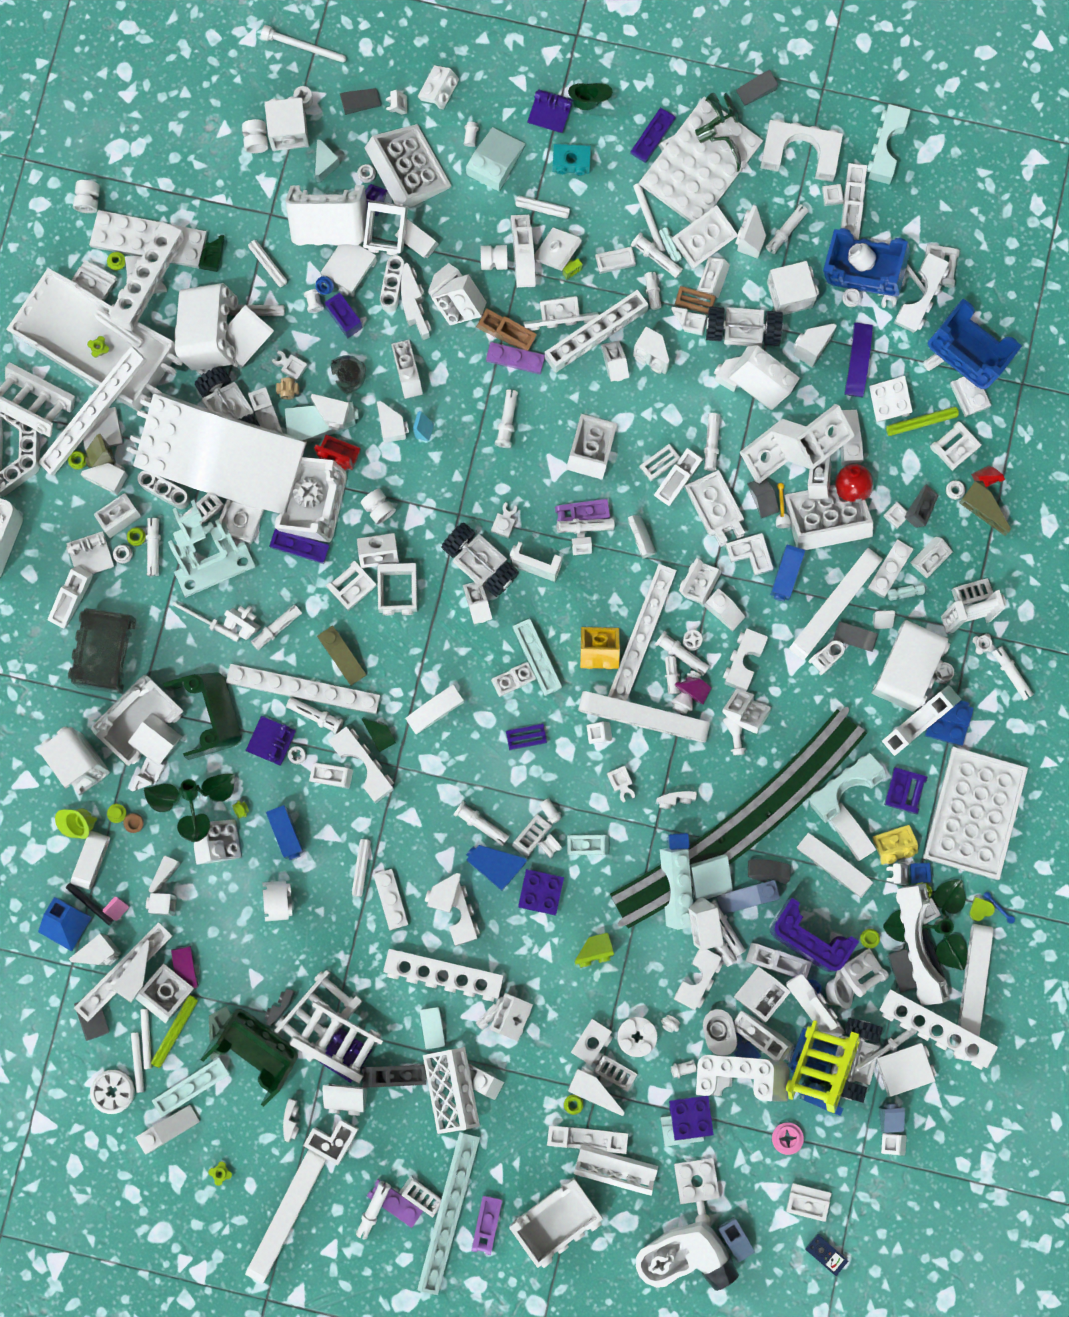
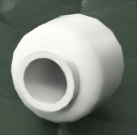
(862, 257)

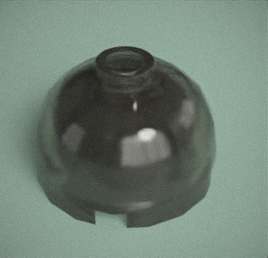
(349, 373)

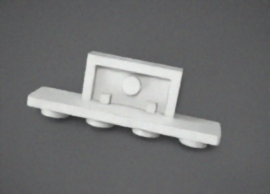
(559, 311)
(815, 1005)

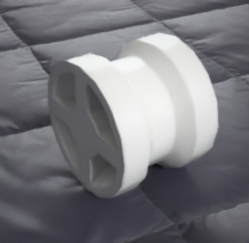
(307, 99)
(691, 637)
(550, 846)

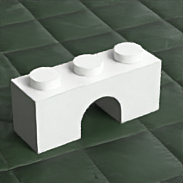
(750, 644)
(465, 929)
(692, 995)

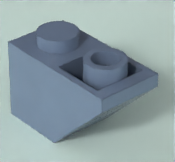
(892, 1118)
(736, 1239)

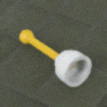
(782, 520)

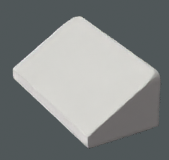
(713, 276)
(931, 556)

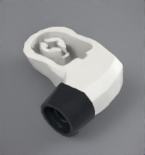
(682, 1252)

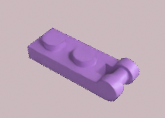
(584, 510)
(398, 1206)
(486, 1224)

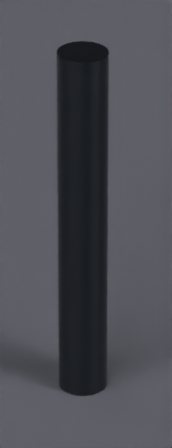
(89, 903)

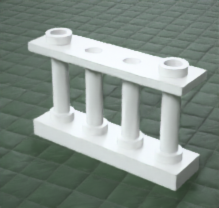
(39, 387)
(960, 613)
(350, 1003)
(319, 1051)

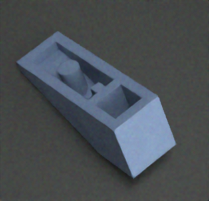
(748, 897)

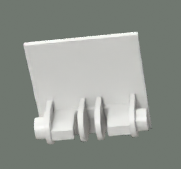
(891, 399)
(91, 553)

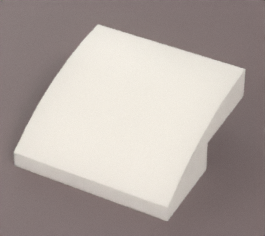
(745, 711)

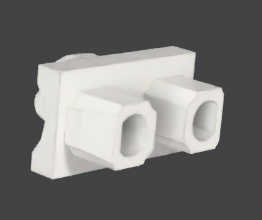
(244, 618)

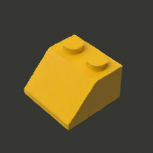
(599, 648)

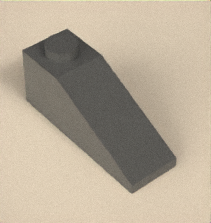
(393, 1076)

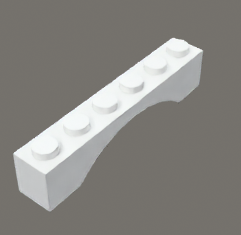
(930, 984)

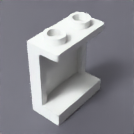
(348, 267)
(535, 566)
(905, 1069)

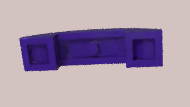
(859, 359)

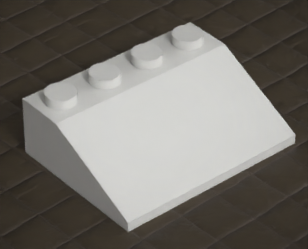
(407, 165)
(827, 521)

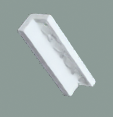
(616, 1167)

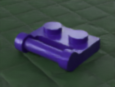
(899, 789)

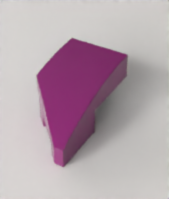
(694, 688)

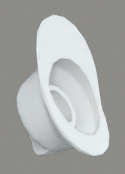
(839, 991)
(719, 1032)

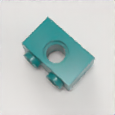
(563, 152)

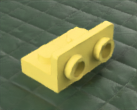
(896, 845)

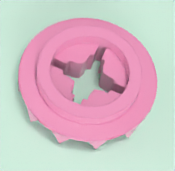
(795, 1144)

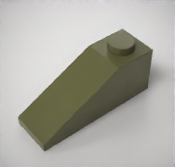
(99, 453)
(982, 504)
(341, 655)

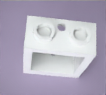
(387, 208)
(397, 569)

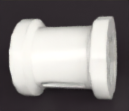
(314, 301)

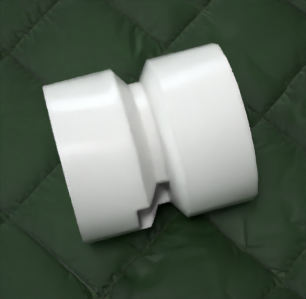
(254, 134)
(86, 195)
(494, 257)
(379, 508)

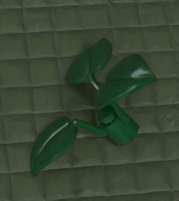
(709, 131)
(196, 826)
(951, 951)

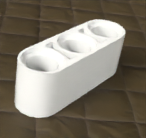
(392, 292)
(155, 486)
(90, 860)

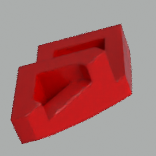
(988, 475)

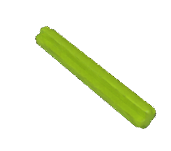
(922, 421)
(174, 1031)

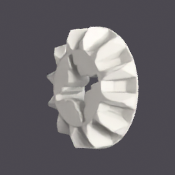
(308, 501)

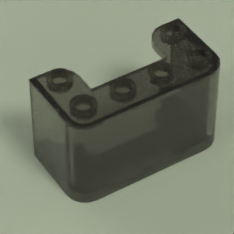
(101, 650)

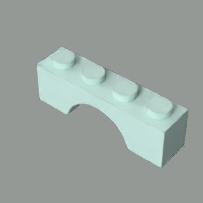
(883, 164)
(865, 773)
(677, 868)

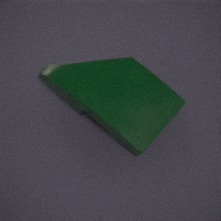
(211, 255)
(379, 733)

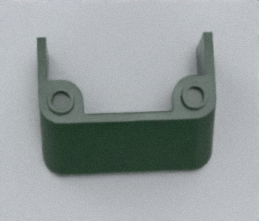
(225, 727)
(258, 1047)

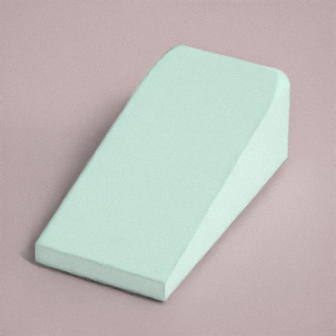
(587, 845)
(432, 1028)

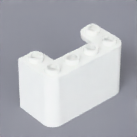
(327, 217)
(203, 326)
(9, 527)
(911, 666)
(73, 760)
(769, 1076)
(555, 1223)

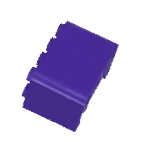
(788, 932)

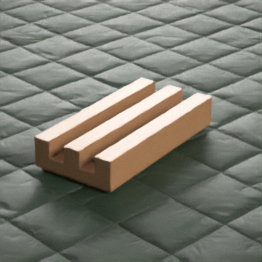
(678, 302)

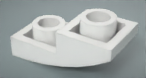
(513, 679)
(669, 800)
(289, 1126)

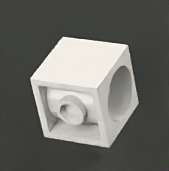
(286, 123)
(792, 288)

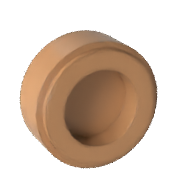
(133, 822)

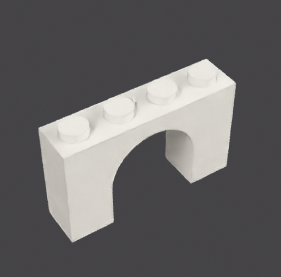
(825, 142)
(921, 720)

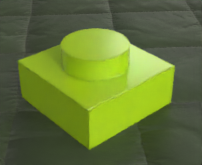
(572, 268)

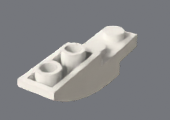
(523, 251)
(411, 297)

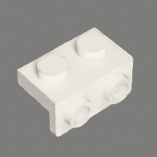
(439, 86)
(699, 581)

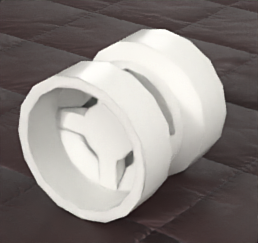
(946, 672)

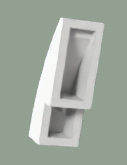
(678, 476)
(70, 596)
(434, 709)
(852, 834)
(777, 961)

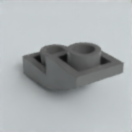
(855, 636)
(768, 869)
(273, 1014)

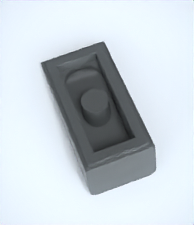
(757, 88)
(359, 100)
(922, 507)
(902, 970)

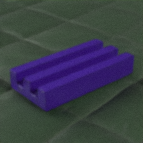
(526, 729)

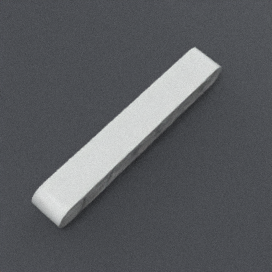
(835, 604)
(644, 716)
(975, 983)
(285, 1216)

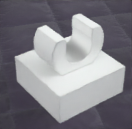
(398, 102)
(581, 544)
(900, 874)

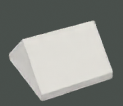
(117, 515)
(154, 739)

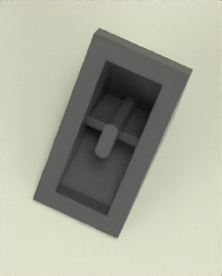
(764, 498)

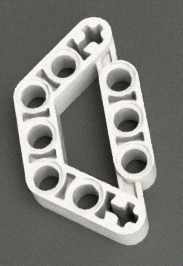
(24, 456)

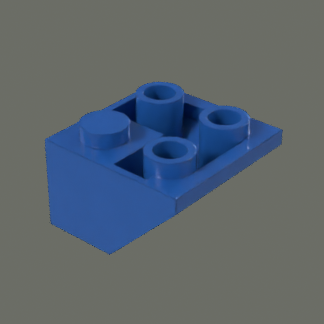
(63, 923)

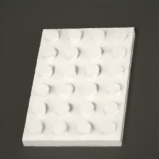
(696, 174)
(975, 813)

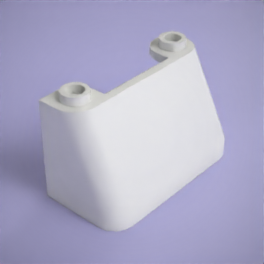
(320, 520)
(129, 712)

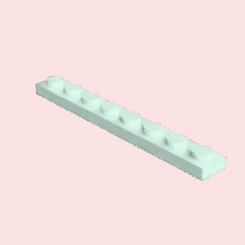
(448, 1213)

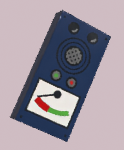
(826, 1255)

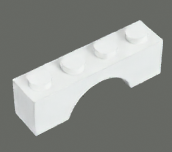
(932, 271)
(346, 745)

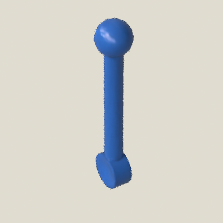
(1010, 919)

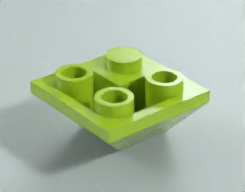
(595, 948)

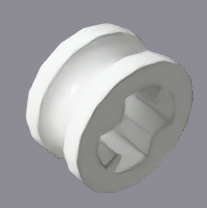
(302, 753)

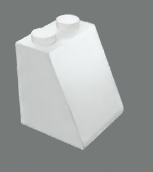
(246, 335)

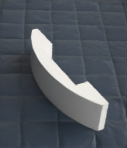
(264, 410)
(598, 1139)

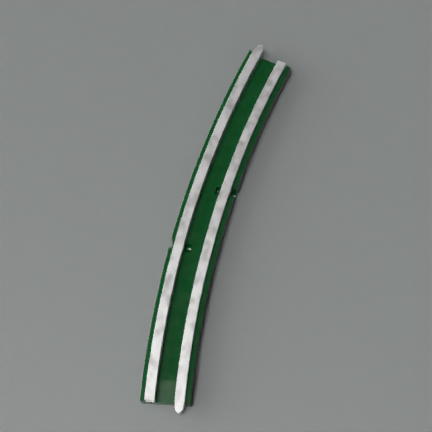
(752, 819)

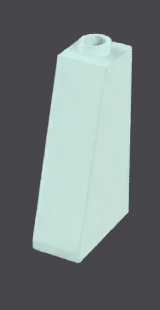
(308, 425)

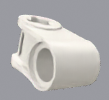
(826, 658)

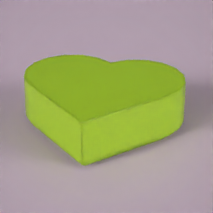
(980, 909)

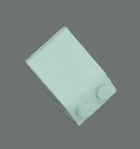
(494, 159)

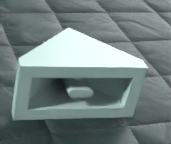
(325, 161)

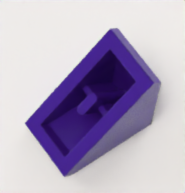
(375, 193)

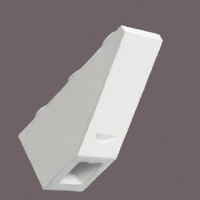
(407, 369)
(132, 978)
(482, 1081)

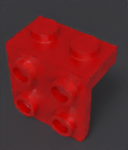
(339, 451)

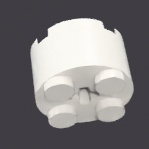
(276, 900)
(646, 1030)

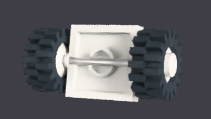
(744, 326)
(224, 397)
(479, 559)
(865, 1050)

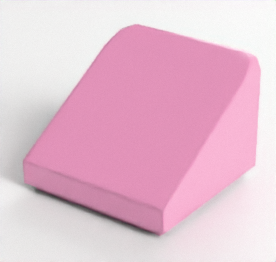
(116, 908)

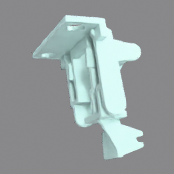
(214, 568)

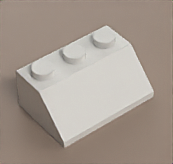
(763, 377)

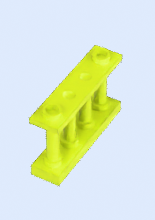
(836, 1080)

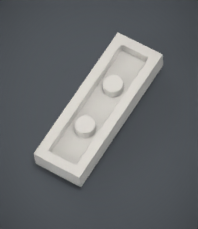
(890, 568)
(390, 899)

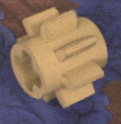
(287, 388)

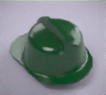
(589, 95)

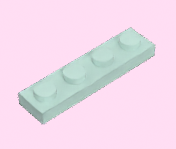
(537, 657)
(190, 1087)

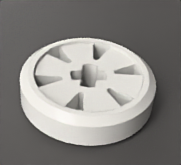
(100, 1089)

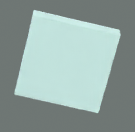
(711, 877)

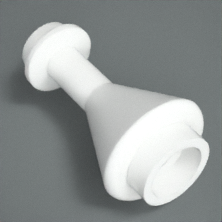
(683, 702)
(735, 730)

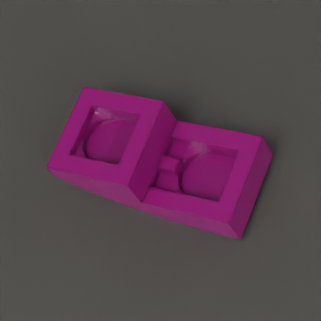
(184, 965)

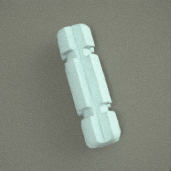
(670, 245)
(905, 592)

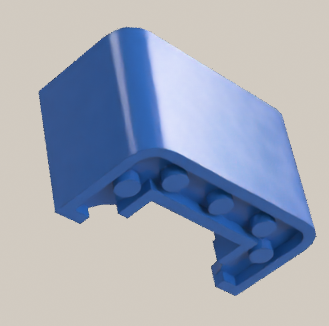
(883, 278)
(971, 348)

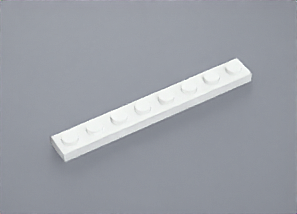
(92, 410)
(642, 633)
(303, 689)

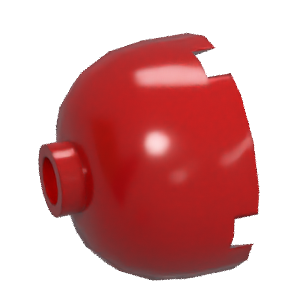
(854, 482)

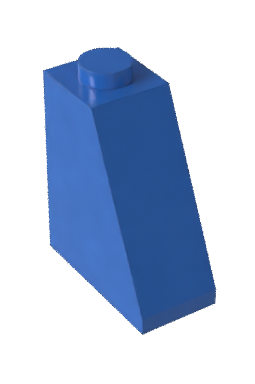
(787, 573)
(285, 832)
(495, 865)

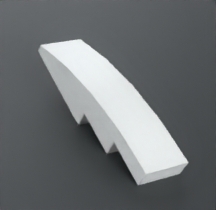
(853, 198)
(834, 865)

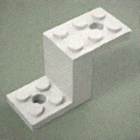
(797, 443)

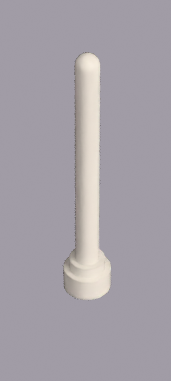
(269, 33)

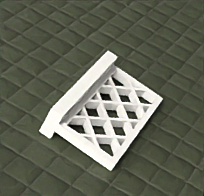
(460, 1089)

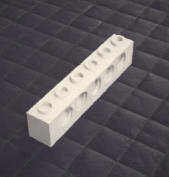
(129, 317)
(596, 331)
(395, 958)
(986, 1049)

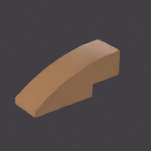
(506, 330)

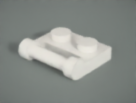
(940, 252)
(960, 450)
(355, 590)
(861, 966)

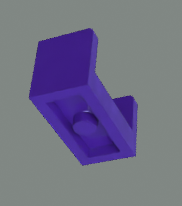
(343, 315)

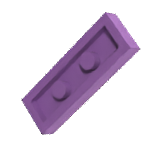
(515, 358)

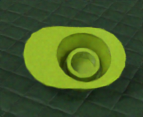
(75, 822)

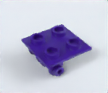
(549, 111)
(270, 740)
(541, 892)
(351, 1054)
(691, 1118)

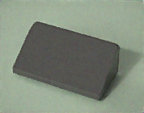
(95, 1027)

